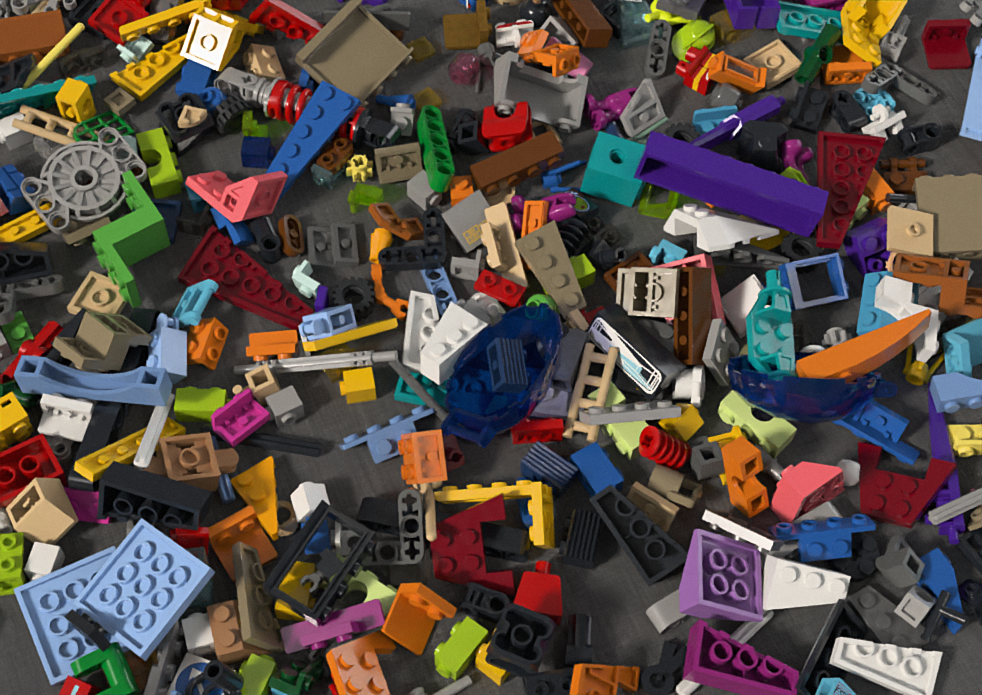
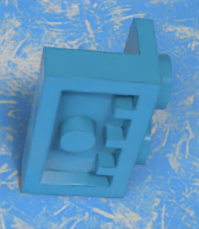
(708, 119)

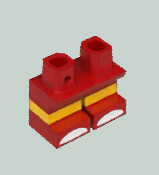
(696, 73)

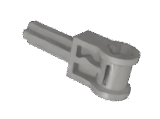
(894, 41)

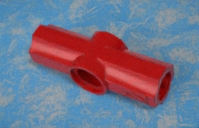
(39, 346)

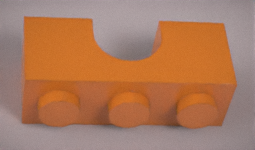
(741, 464)

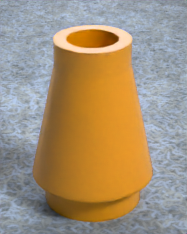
(380, 239)

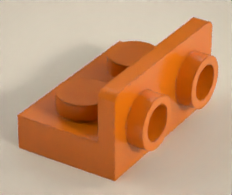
(560, 56)

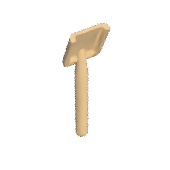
(430, 516)

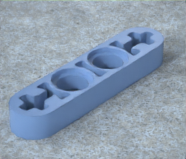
(437, 285)

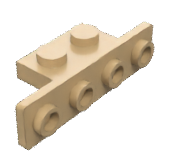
(500, 240)

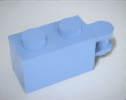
(328, 322)
(168, 348)

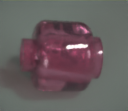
(463, 68)

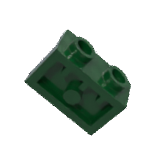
(298, 676)

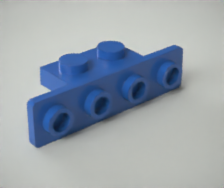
(882, 428)
(823, 538)

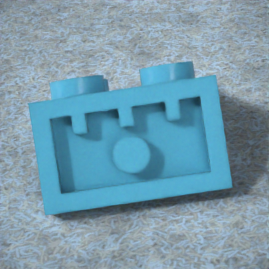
(963, 348)

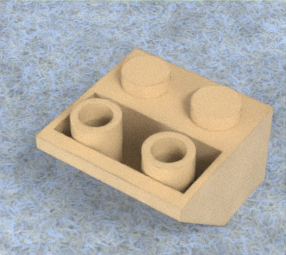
(42, 511)

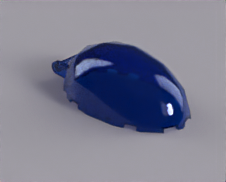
(470, 386)
(805, 398)

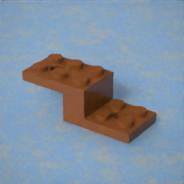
(944, 272)

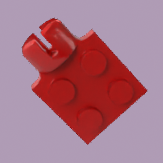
(116, 13)

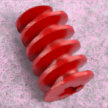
(663, 448)

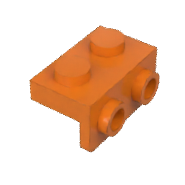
(530, 43)
(206, 342)
(273, 344)

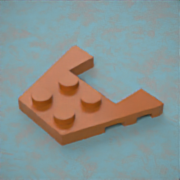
(357, 665)
(603, 679)

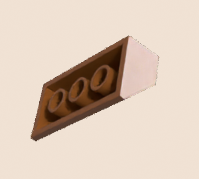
(31, 34)

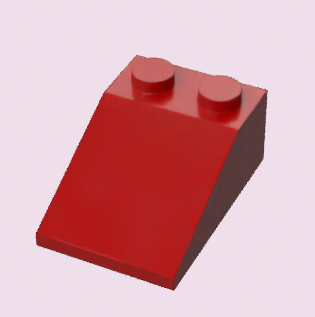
(23, 464)

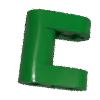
(114, 666)

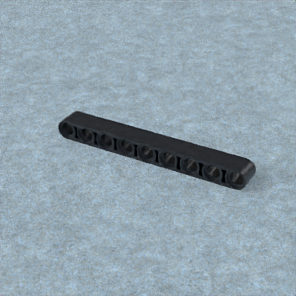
(109, 415)

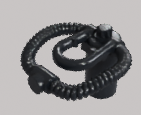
(220, 676)

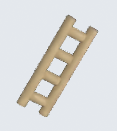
(52, 122)
(582, 379)

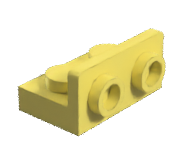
(966, 439)

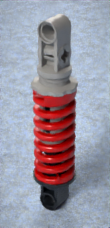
(288, 102)

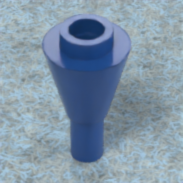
(392, 100)

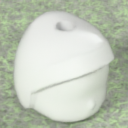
(850, 471)

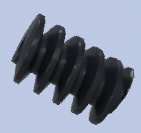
(572, 233)

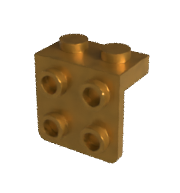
(469, 29)

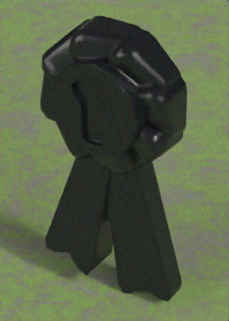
(659, 678)

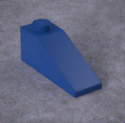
(939, 576)

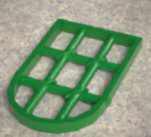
(102, 124)

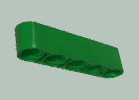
(435, 149)

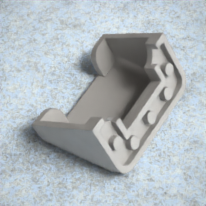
(551, 99)

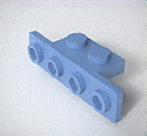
(384, 440)

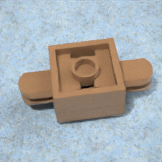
(193, 453)

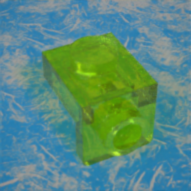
(364, 195)

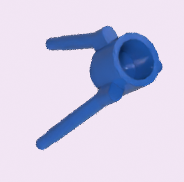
(551, 178)

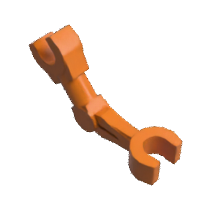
(382, 298)

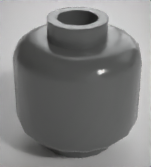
(725, 96)

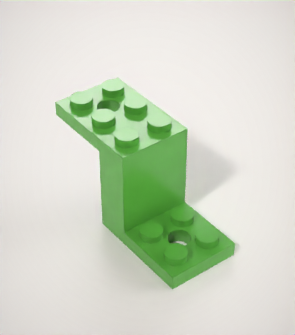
(130, 239)

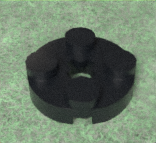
(865, 565)

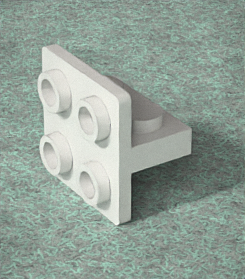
(65, 416)

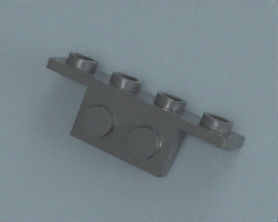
(389, 19)

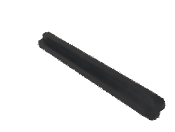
(274, 442)

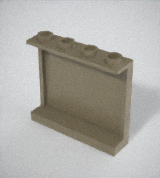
(354, 53)
(955, 211)

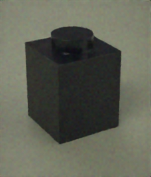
(471, 138)

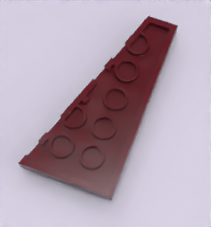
(843, 171)
(242, 281)

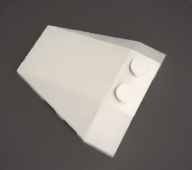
(715, 228)

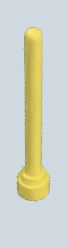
(53, 54)

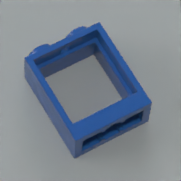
(835, 268)

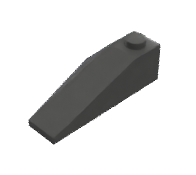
(743, 256)

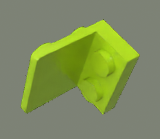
(11, 562)

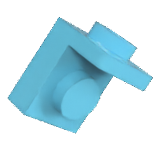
(666, 252)

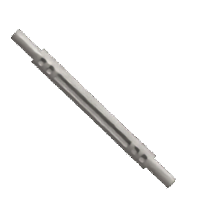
(320, 362)

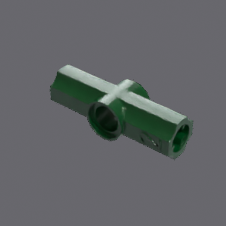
(818, 54)

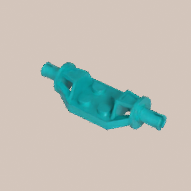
(771, 330)

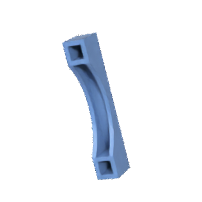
(137, 386)
(955, 392)

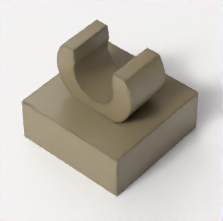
(119, 102)

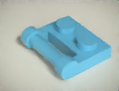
(194, 302)

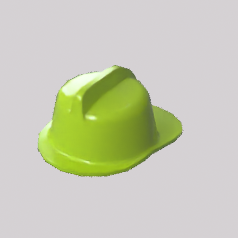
(693, 34)

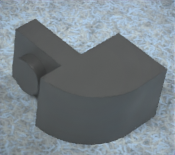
(705, 458)
(900, 563)

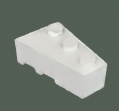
(448, 341)
(800, 584)

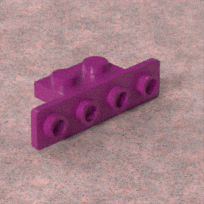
(338, 627)

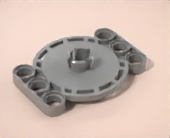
(91, 162)

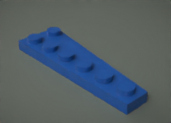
(315, 126)

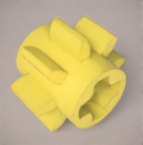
(359, 168)

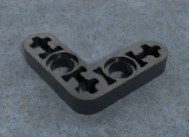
(429, 249)

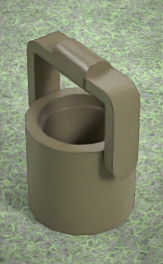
(668, 483)

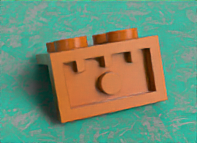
(845, 67)
(422, 457)
(241, 527)
(414, 615)

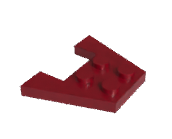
(894, 496)
(460, 550)

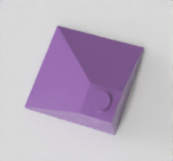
(721, 579)

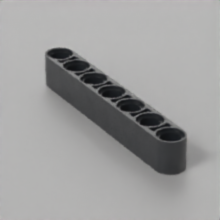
(498, 540)

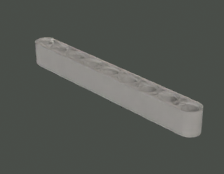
(666, 612)

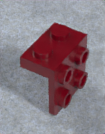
(946, 44)

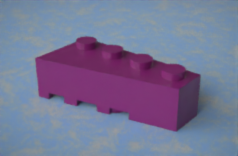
(733, 666)

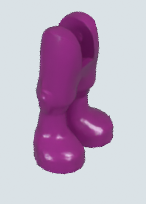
(615, 103)
(796, 156)
(559, 208)

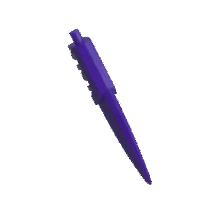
(732, 126)
(943, 449)

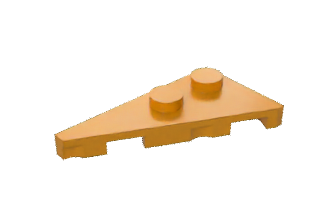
(258, 489)

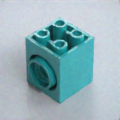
(612, 170)

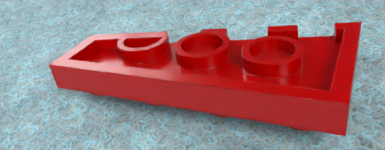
(283, 17)

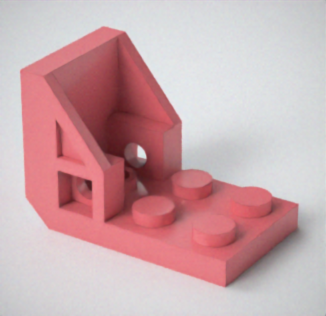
(242, 199)

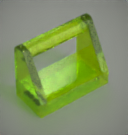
(660, 210)

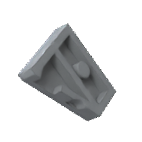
(642, 109)

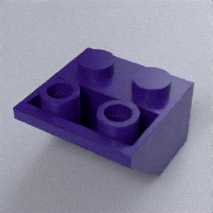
(868, 246)

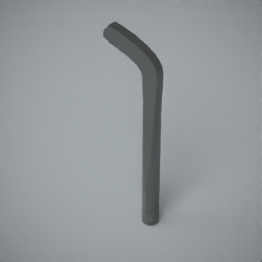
(422, 392)

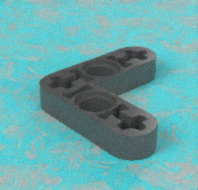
(891, 74)
(27, 289)
(401, 545)

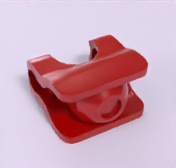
(509, 131)

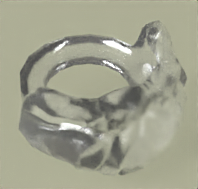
(43, 148)

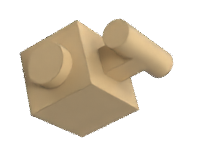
(261, 382)

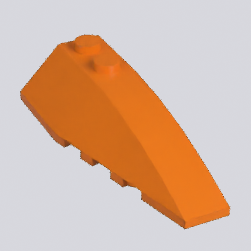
(864, 352)

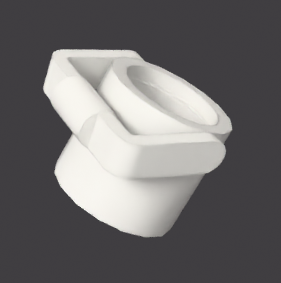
(690, 385)

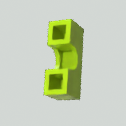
(155, 149)

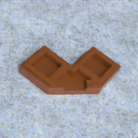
(386, 217)

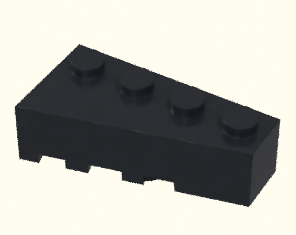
(24, 261)

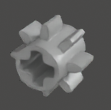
(834, 337)

